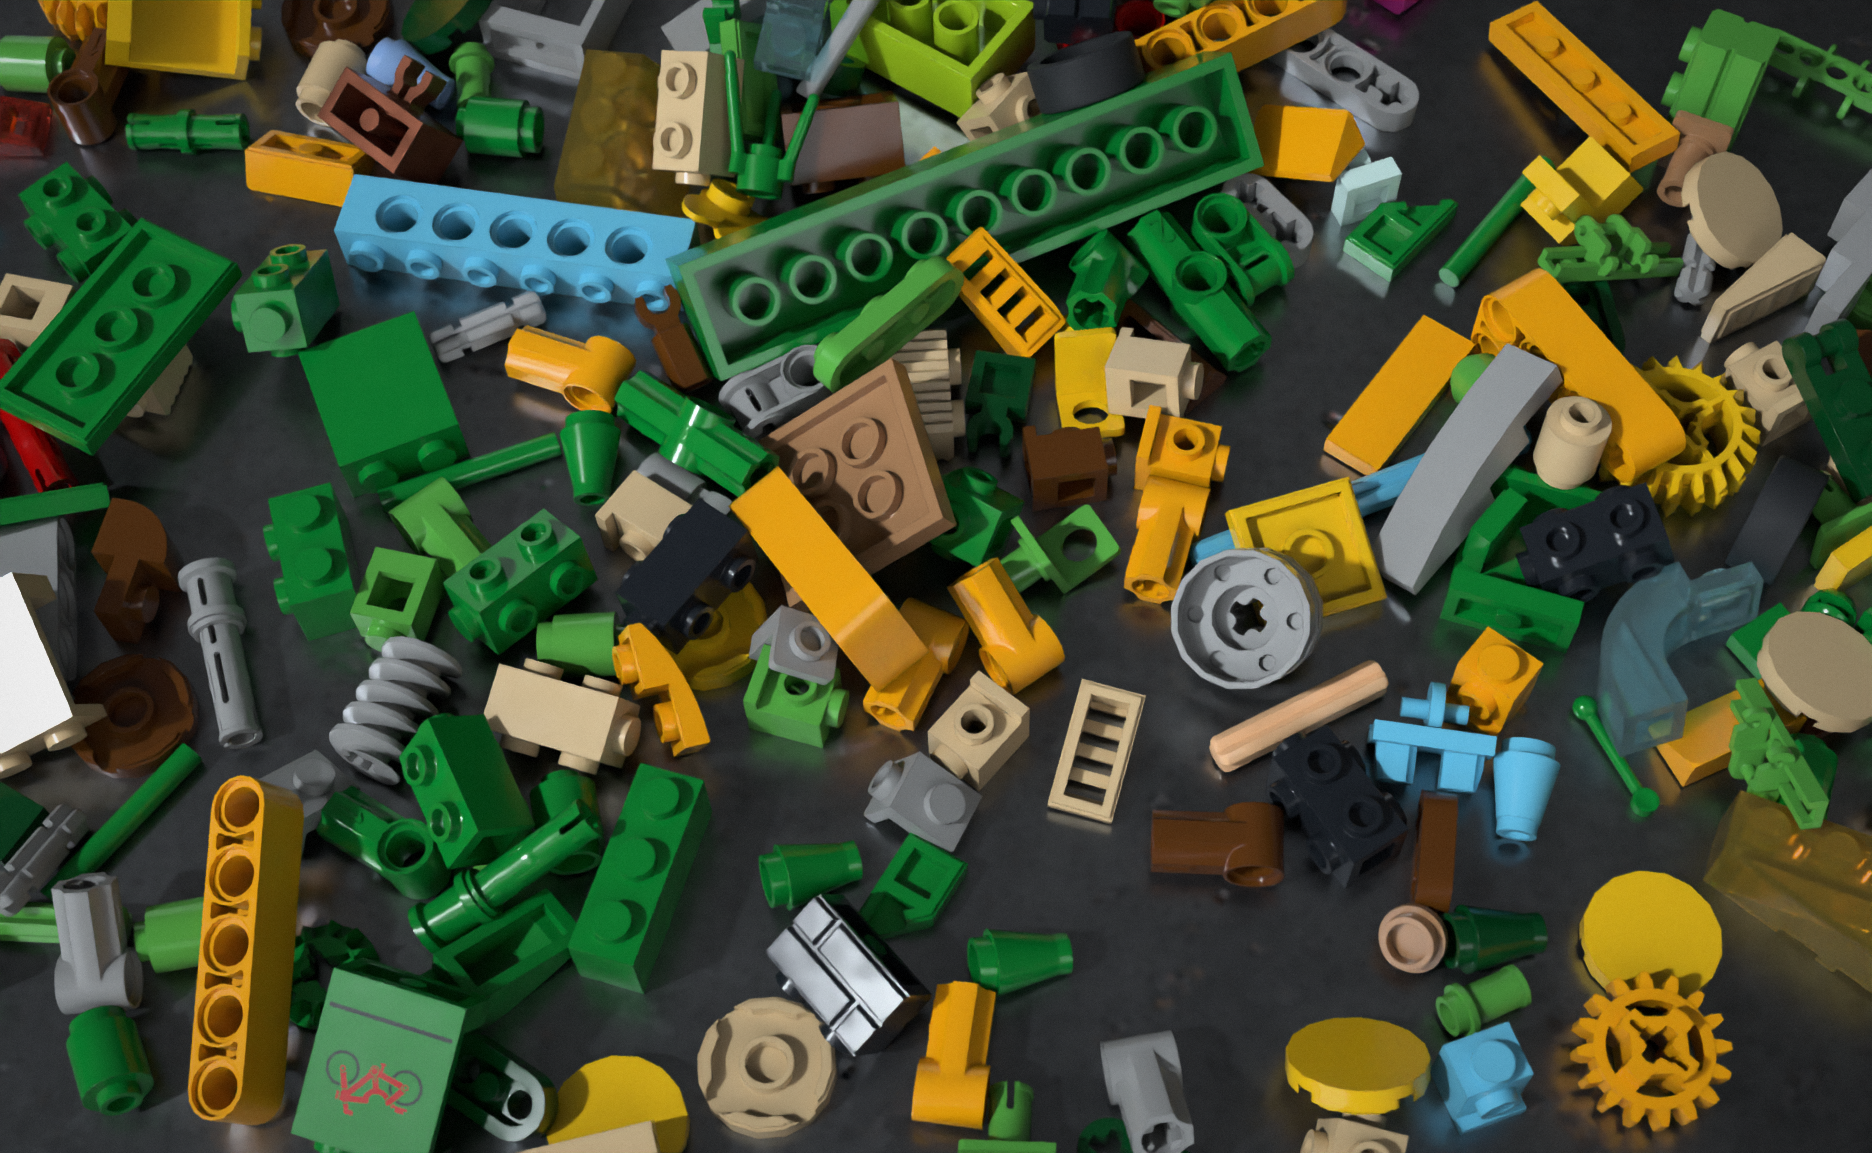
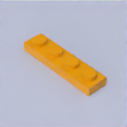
(1584, 86)

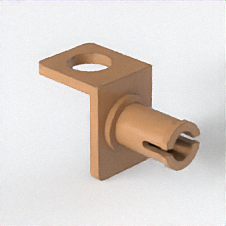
(1697, 141)

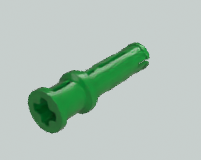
(481, 894)

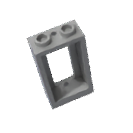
(517, 34)

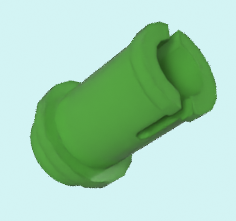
(472, 69)
(1481, 1001)

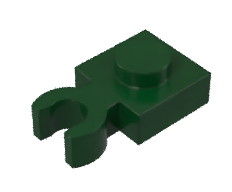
(996, 394)

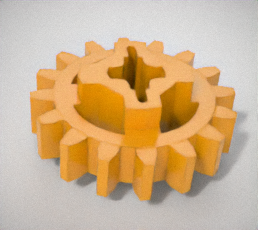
(1674, 1066)

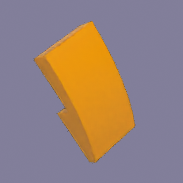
(652, 671)

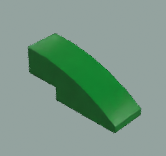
(508, 954)

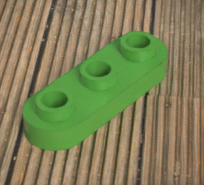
(888, 323)

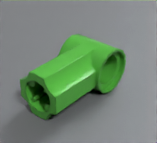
(440, 527)

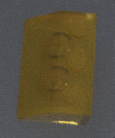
(611, 139)

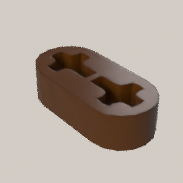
(1434, 850)

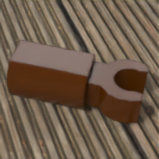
(675, 344)

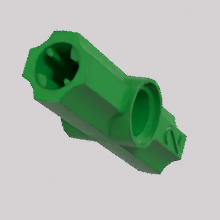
(1213, 312)
(694, 433)

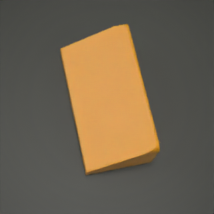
(1306, 142)
(304, 167)
(1707, 737)

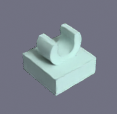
(1364, 187)

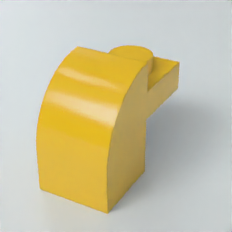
(1582, 185)

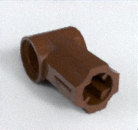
(87, 92)
(1238, 843)

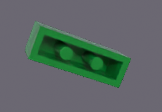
(640, 878)

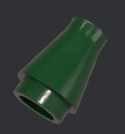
(1491, 937)

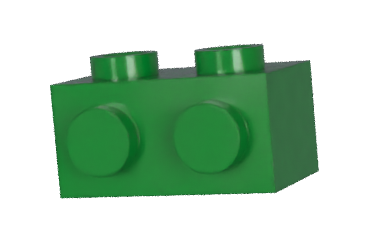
(316, 560)

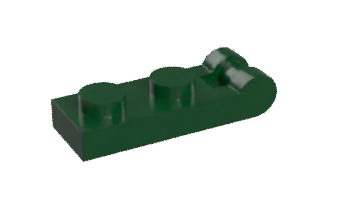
(1839, 401)

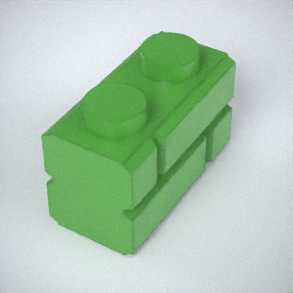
(1722, 69)

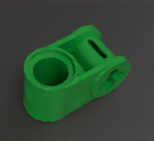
(1247, 250)

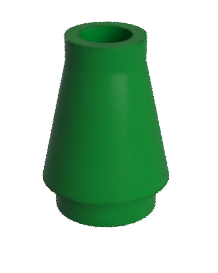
(591, 452)
(804, 871)
(1016, 959)

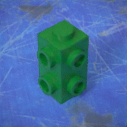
(75, 218)
(286, 300)
(519, 582)
(465, 789)

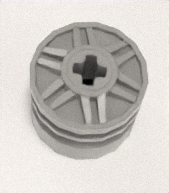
(1210, 626)

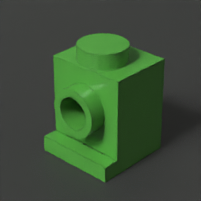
(394, 584)
(789, 716)

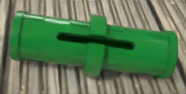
(188, 131)

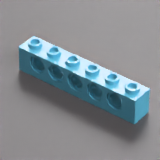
(511, 241)

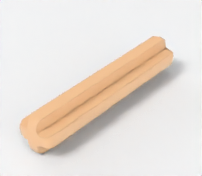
(1298, 714)

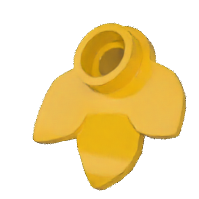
(721, 208)

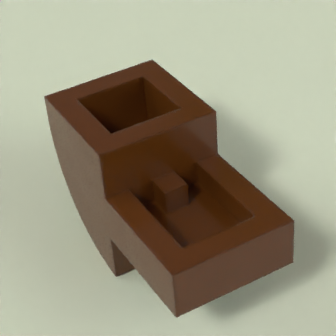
(137, 563)

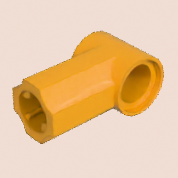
(582, 372)
(1168, 524)
(1014, 642)
(905, 699)
(955, 1073)

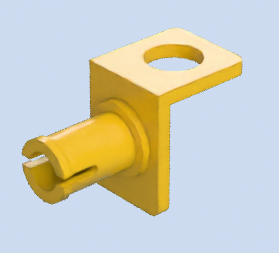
(1081, 376)

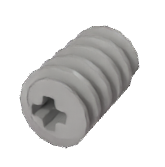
(390, 704)

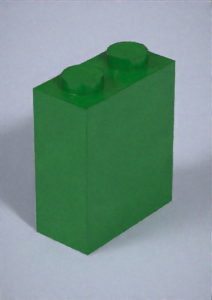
(383, 405)

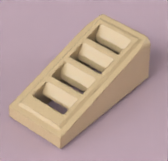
(1770, 284)
(1107, 700)

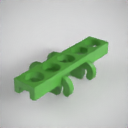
(1819, 60)
(1596, 262)
(1787, 769)

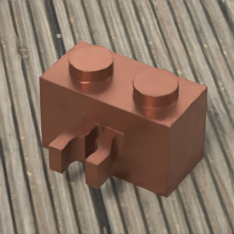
(392, 121)

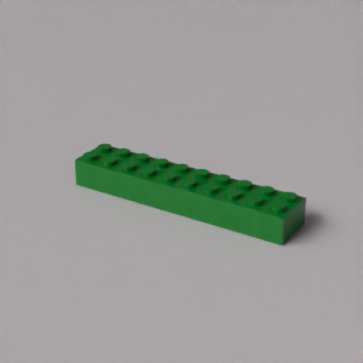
(1024, 184)

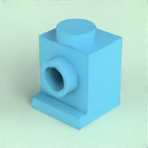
(1482, 1077)

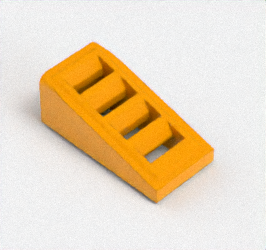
(1033, 300)

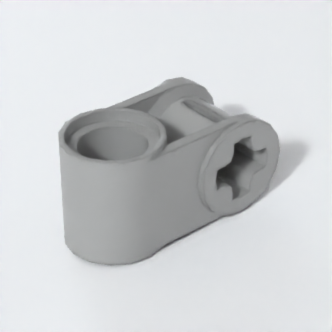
(775, 392)

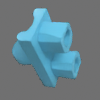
(1460, 751)

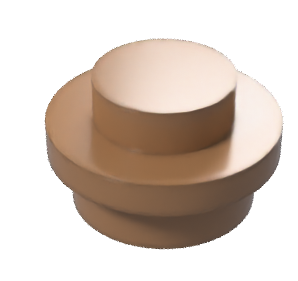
(1413, 938)

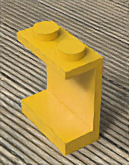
(183, 36)

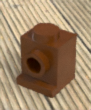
(1067, 466)

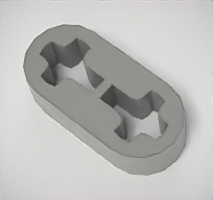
(1274, 214)

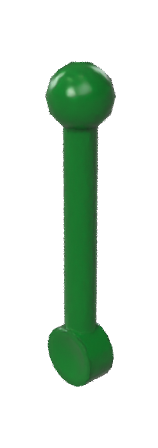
(1644, 800)

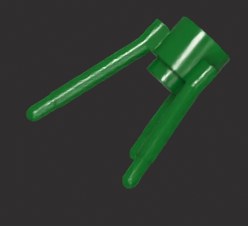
(762, 169)

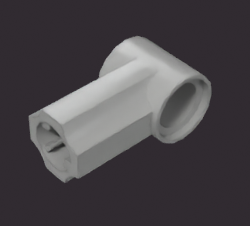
(95, 956)
(1147, 1084)

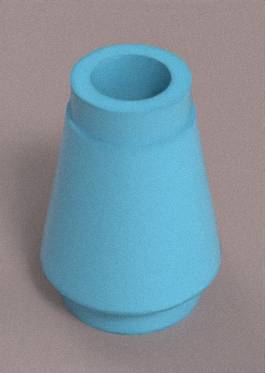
(1523, 785)

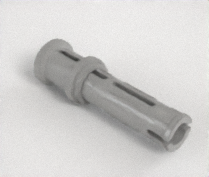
(218, 627)

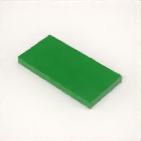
(116, 335)

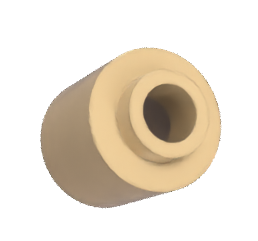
(324, 73)
(1571, 442)

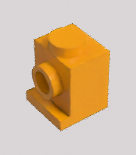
(1180, 450)
(1493, 681)

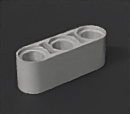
(48, 549)

